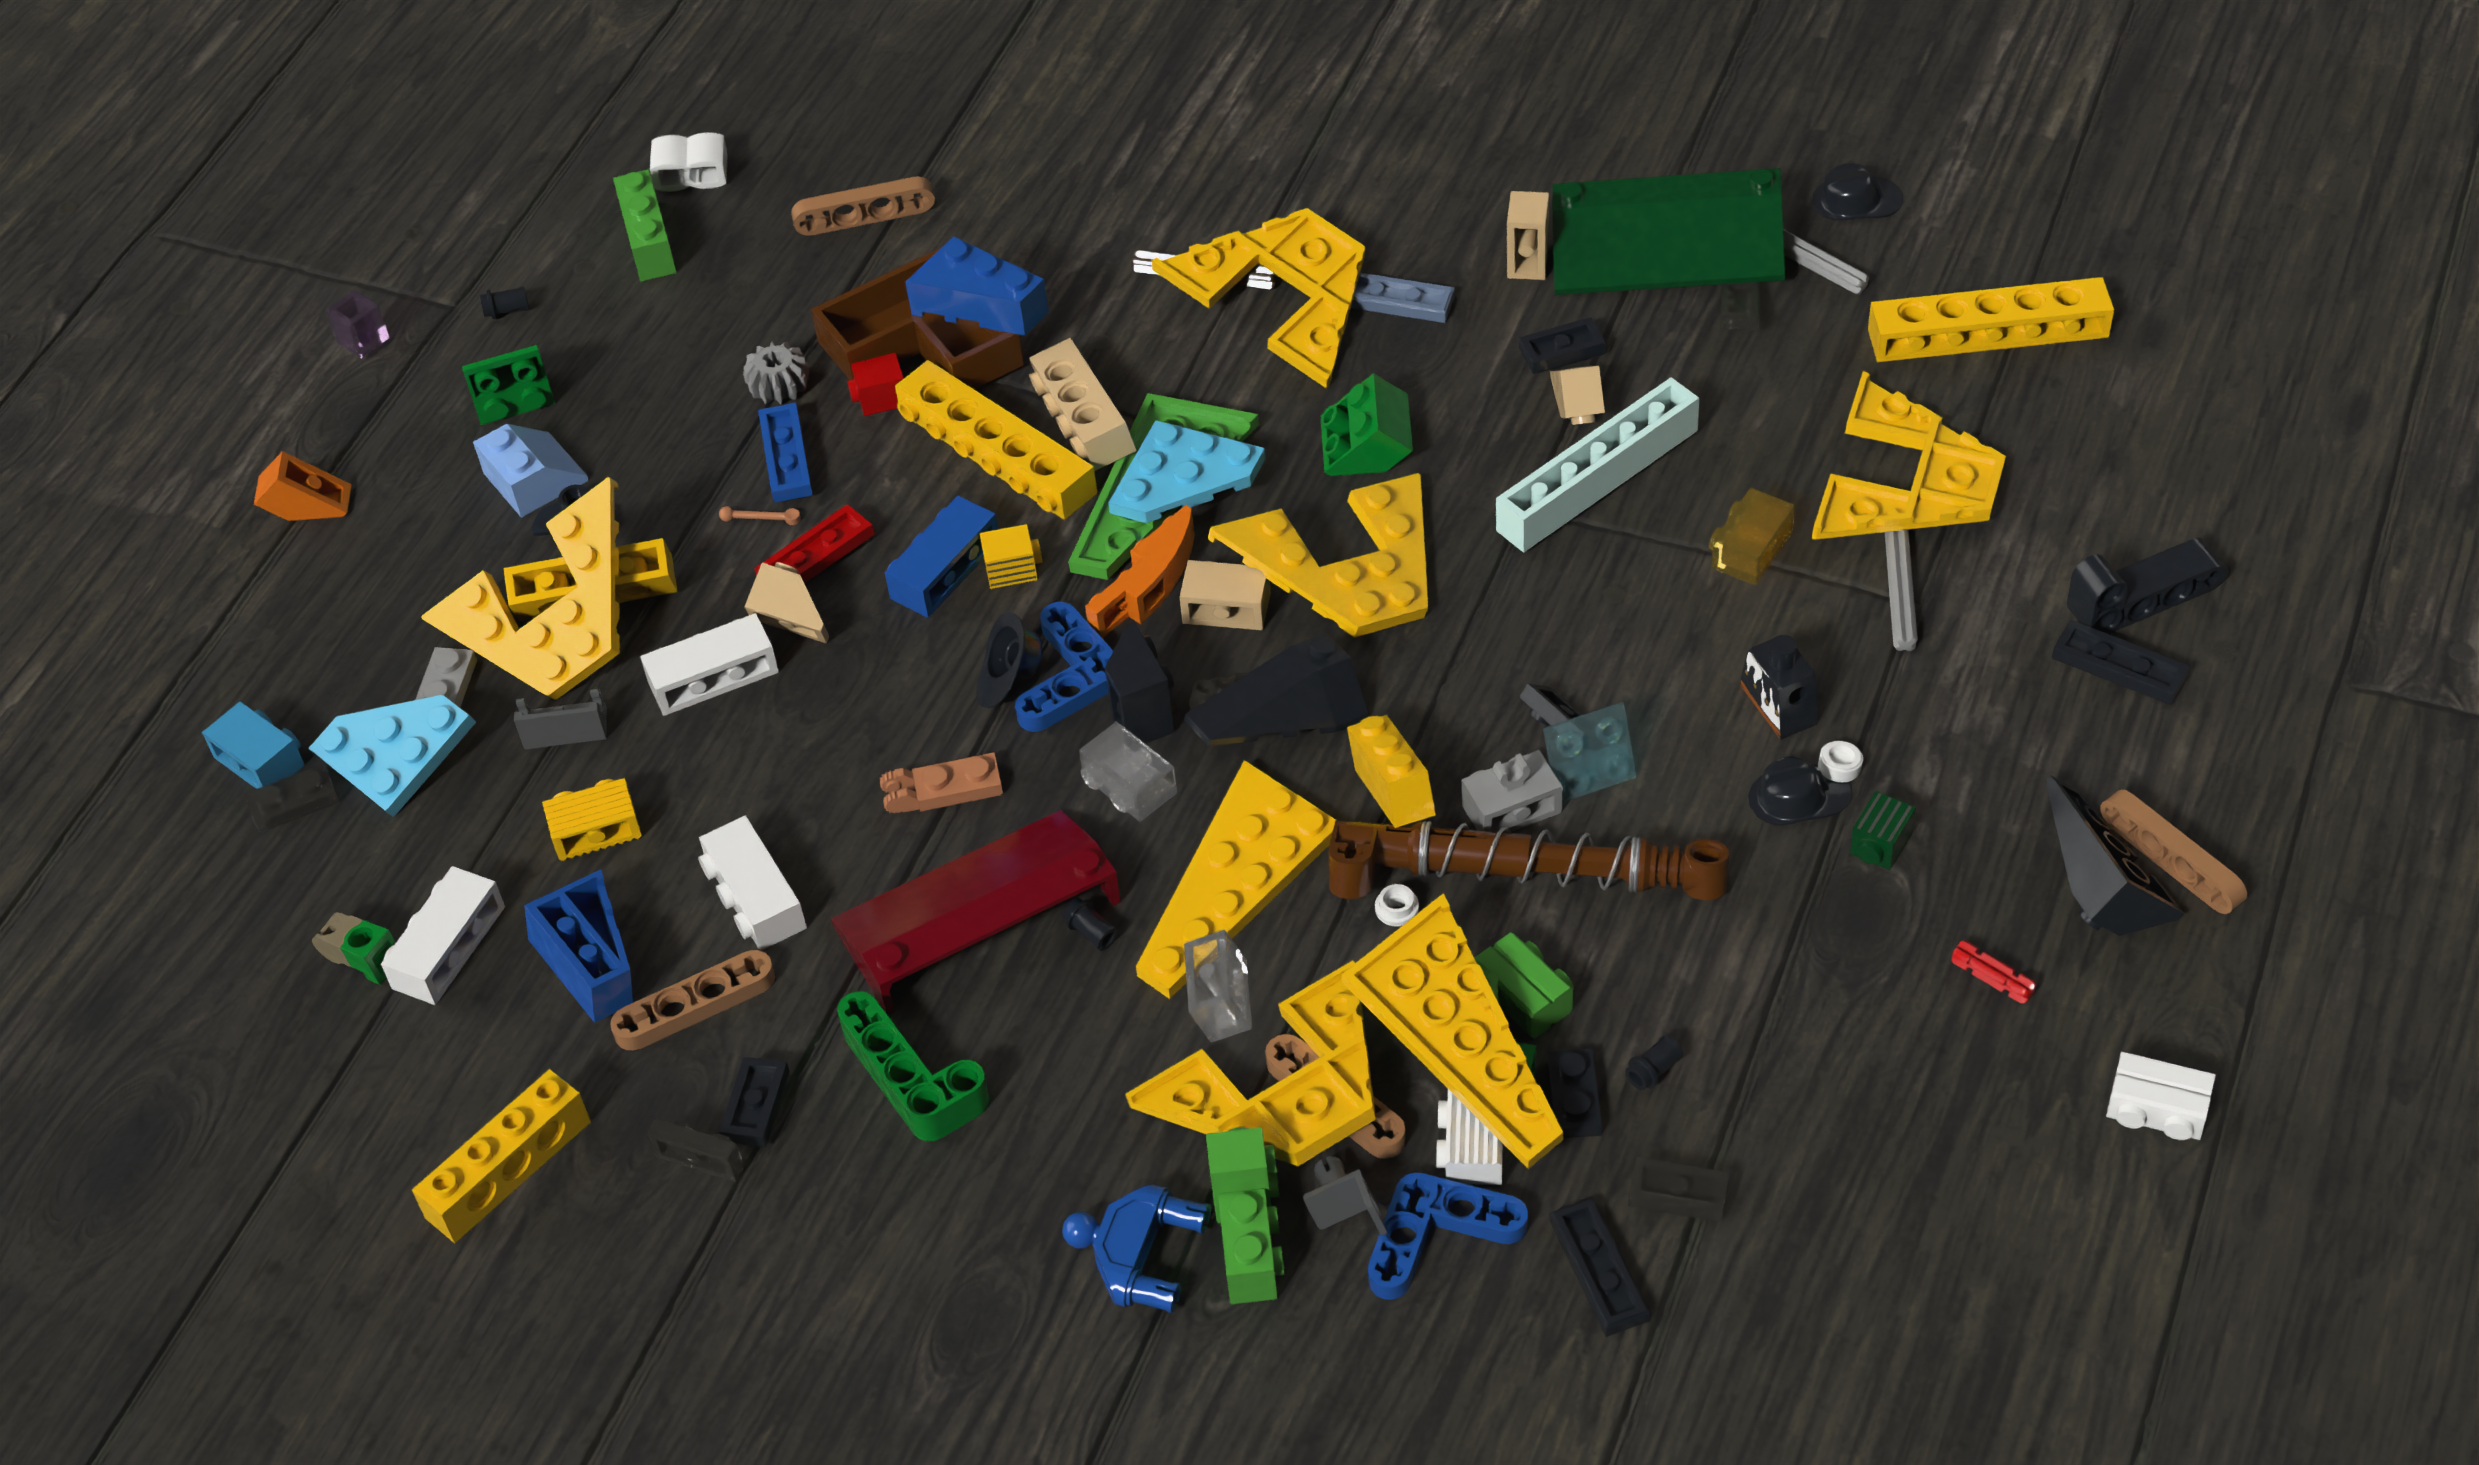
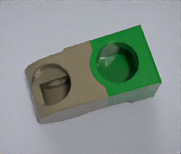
(355, 944)

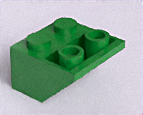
(508, 384)
(1366, 429)

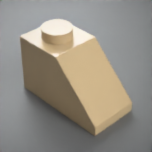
(1578, 393)
(784, 602)

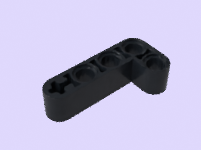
(2143, 589)

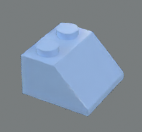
(526, 466)

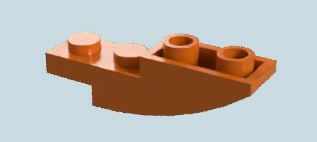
(1153, 575)

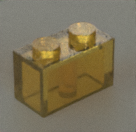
(1751, 536)

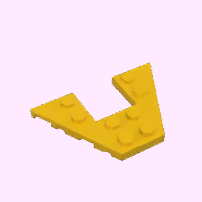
(1303, 253)
(1952, 481)
(1358, 592)
(569, 636)
(1301, 1111)

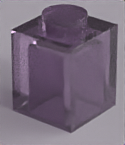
(357, 324)

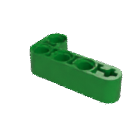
(900, 1062)

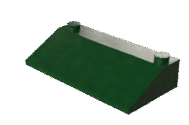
(1668, 231)

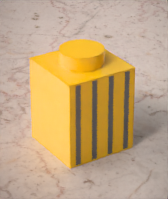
(1010, 556)

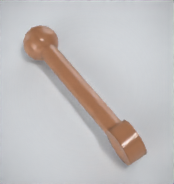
(791, 516)

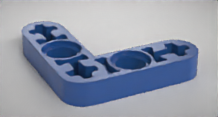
(1080, 674)
(1434, 1211)

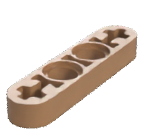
(862, 201)
(2174, 851)
(690, 994)
(1366, 1137)

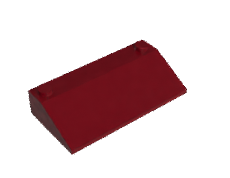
(972, 900)

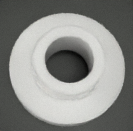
(1396, 896)

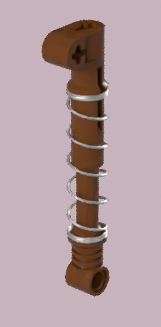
(1363, 846)

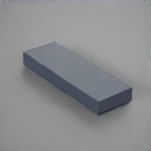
(1403, 297)

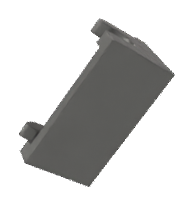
(562, 723)

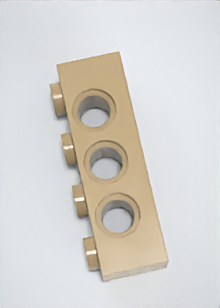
(1081, 404)

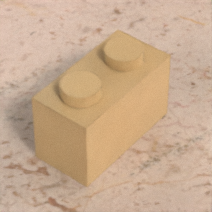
(1527, 235)
(1224, 595)

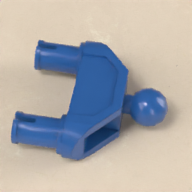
(1127, 1238)

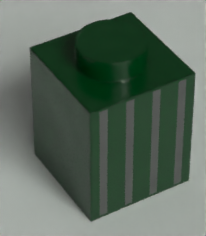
(1882, 830)

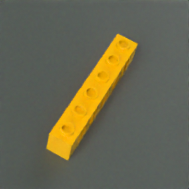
(1990, 319)
(996, 440)

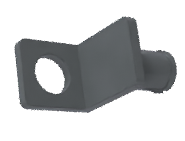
(1340, 1196)

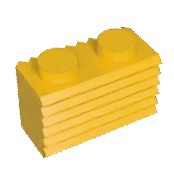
(591, 818)

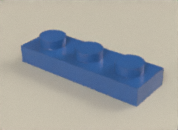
(785, 452)

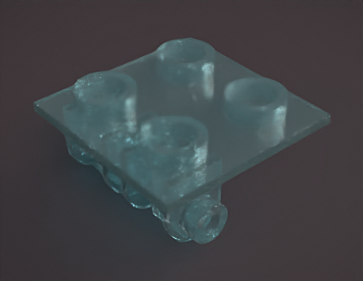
(1591, 751)

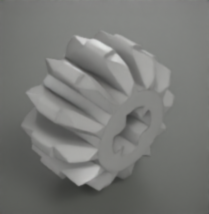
(776, 372)

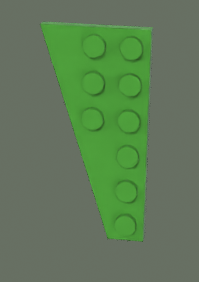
(1109, 537)

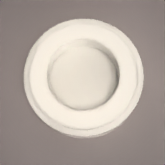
(1840, 761)

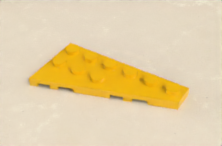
(1243, 862)
(1446, 1014)

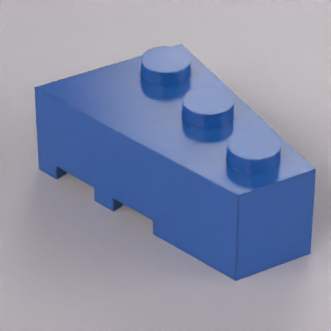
(979, 288)
(582, 944)

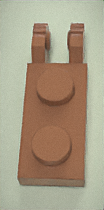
(941, 784)

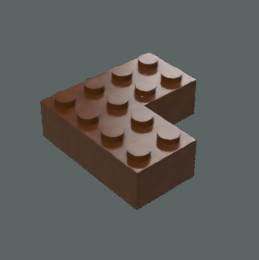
(879, 322)

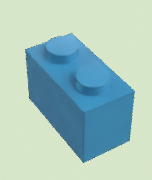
(253, 746)

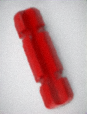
(1993, 972)

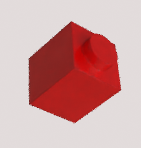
(875, 383)

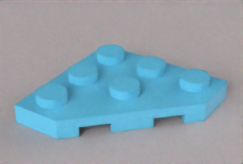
(1182, 469)
(393, 747)

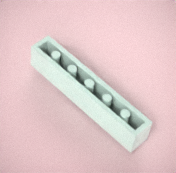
(1597, 464)

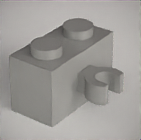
(1512, 794)

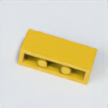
(1391, 770)

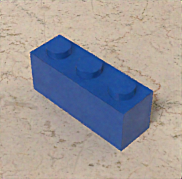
(940, 557)

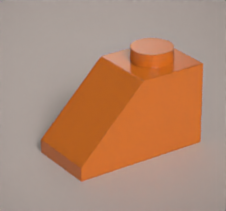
(300, 490)

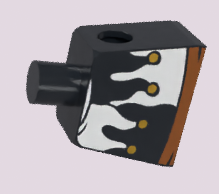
(1775, 675)

